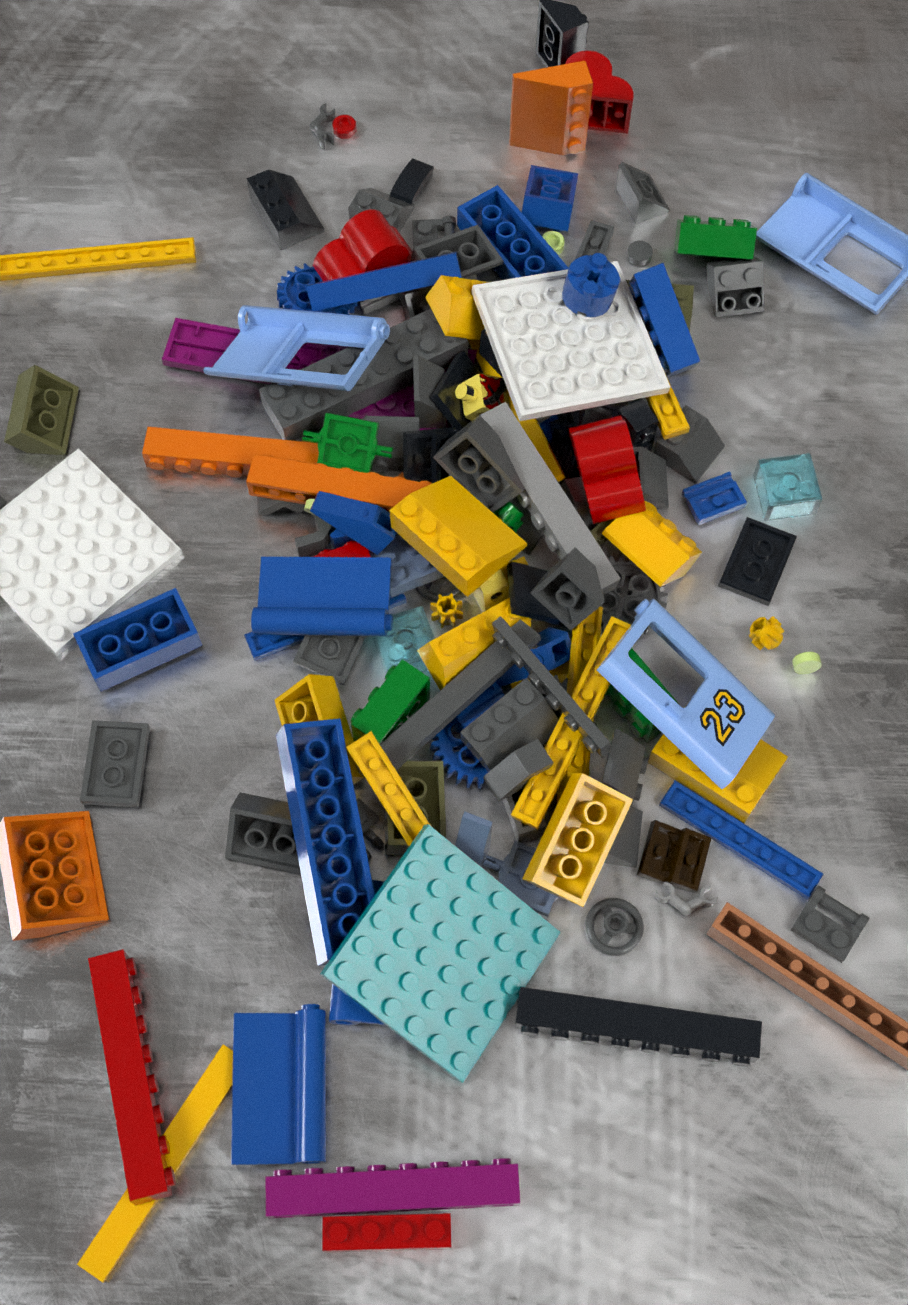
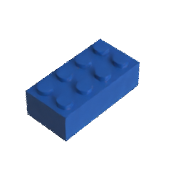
(664, 320)
(138, 639)

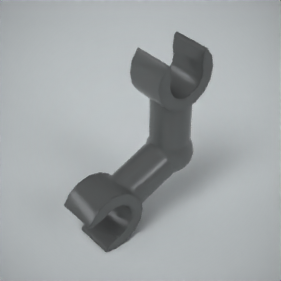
(316, 126)

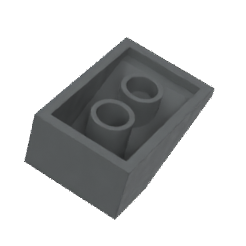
(481, 464)

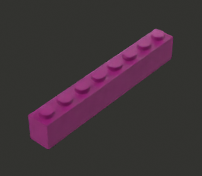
(392, 1190)

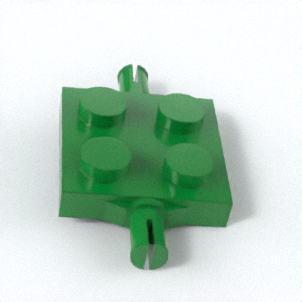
(348, 443)

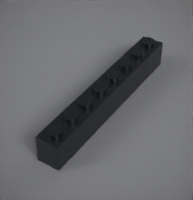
(638, 1025)

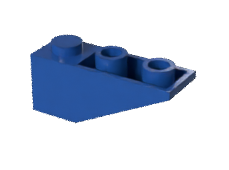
(357, 519)
(551, 652)

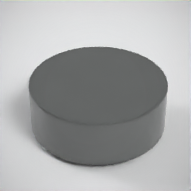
(639, 253)

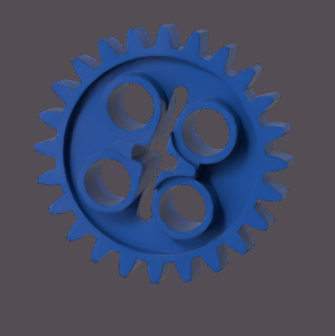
(294, 295)
(443, 745)

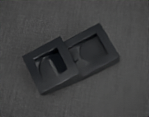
(411, 181)
(561, 426)

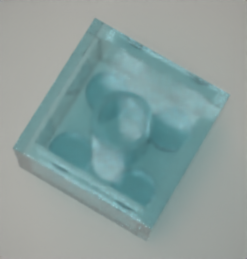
(787, 487)
(408, 634)

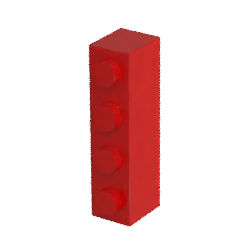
(386, 1233)

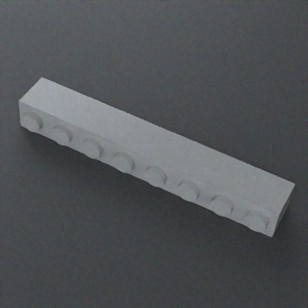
(546, 499)

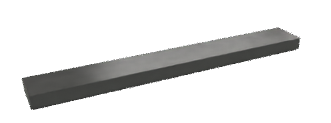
(453, 699)

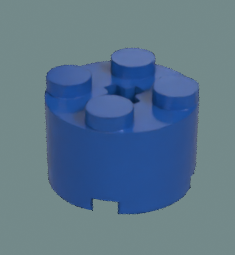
(590, 285)

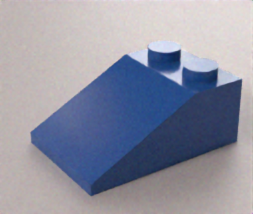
(549, 198)

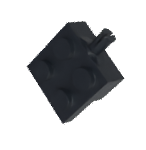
(419, 451)

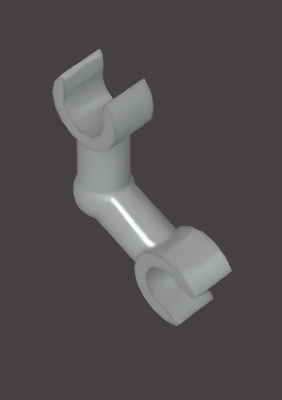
(683, 906)

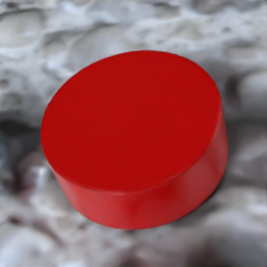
(344, 126)

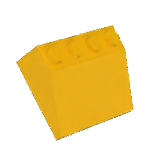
(455, 533)
(740, 794)

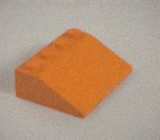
(551, 108)
(50, 874)

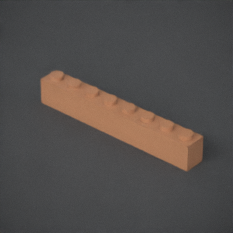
(812, 982)

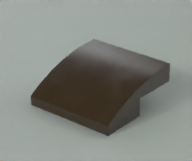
(674, 856)

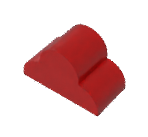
(610, 97)
(363, 246)
(607, 468)

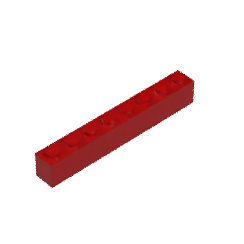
(130, 1078)

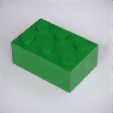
(715, 237)
(393, 703)
(638, 722)

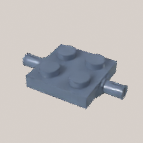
(511, 873)

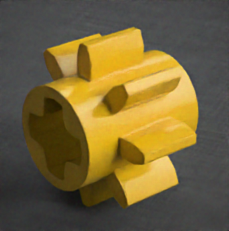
(452, 614)
(766, 633)

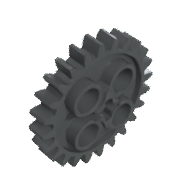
(633, 596)

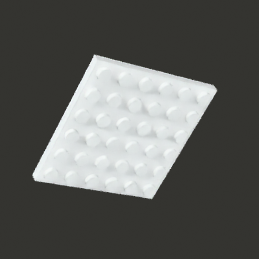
(562, 358)
(75, 551)

